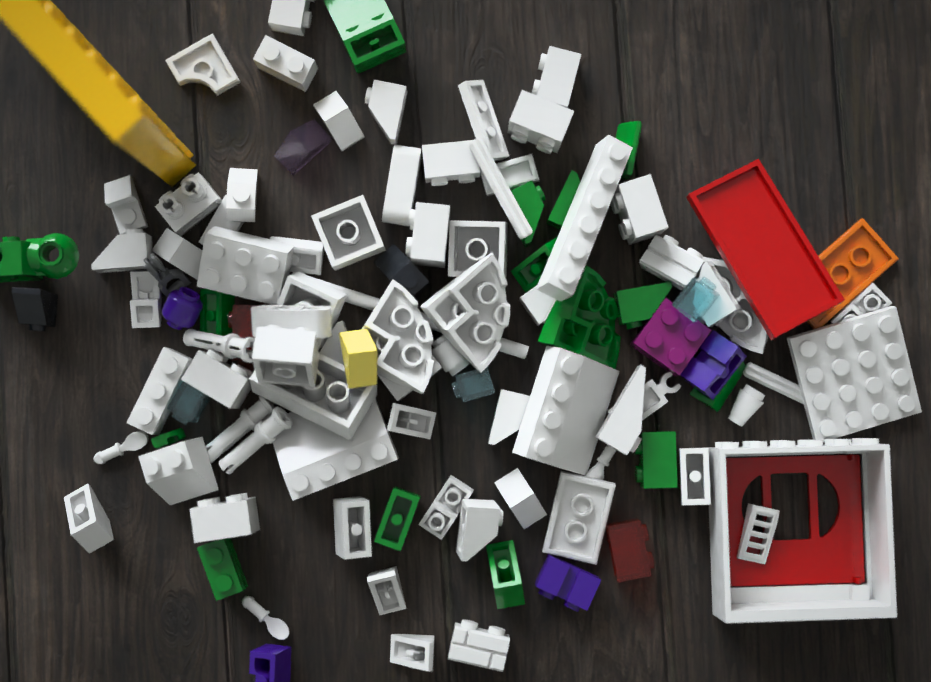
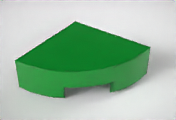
(168, 438)

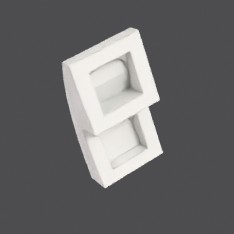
(145, 301)

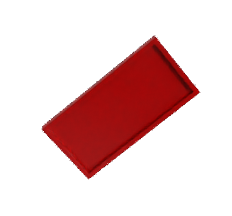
(765, 249)

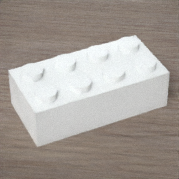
(327, 403)

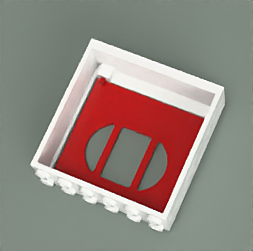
(815, 560)

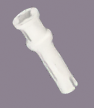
(200, 340)
(248, 418)
(263, 433)

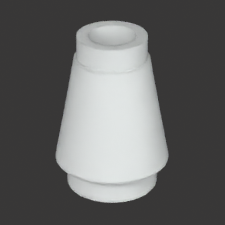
(746, 404)

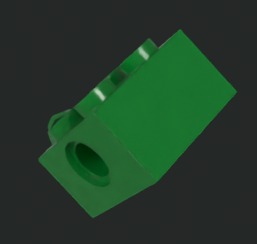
(30, 258)

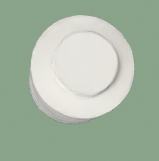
(448, 356)

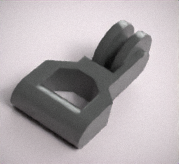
(165, 275)

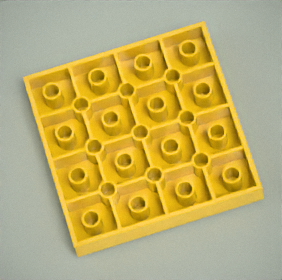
(98, 87)

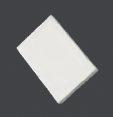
(578, 517)

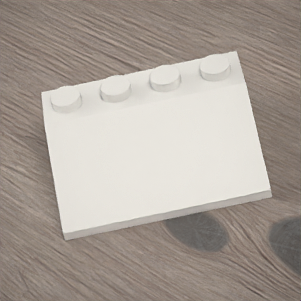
(565, 410)
(319, 458)

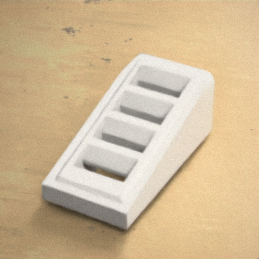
(749, 522)

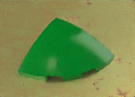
(585, 322)

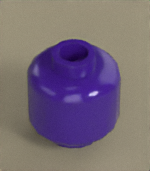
(182, 308)

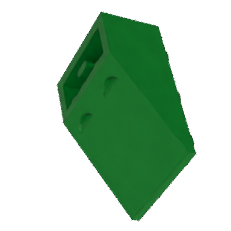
(366, 31)

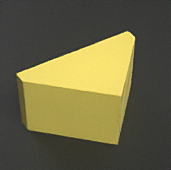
(359, 358)

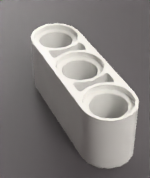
(401, 184)
(292, 317)

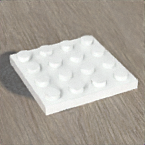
(854, 374)

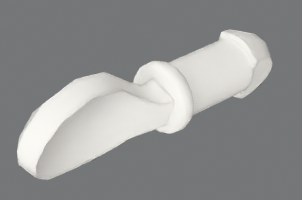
(132, 443)
(598, 470)
(275, 626)

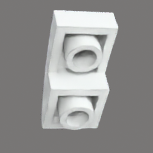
(867, 301)
(445, 507)

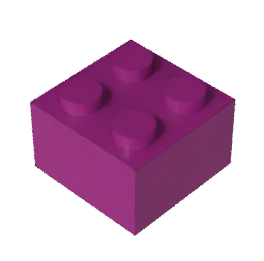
(670, 338)

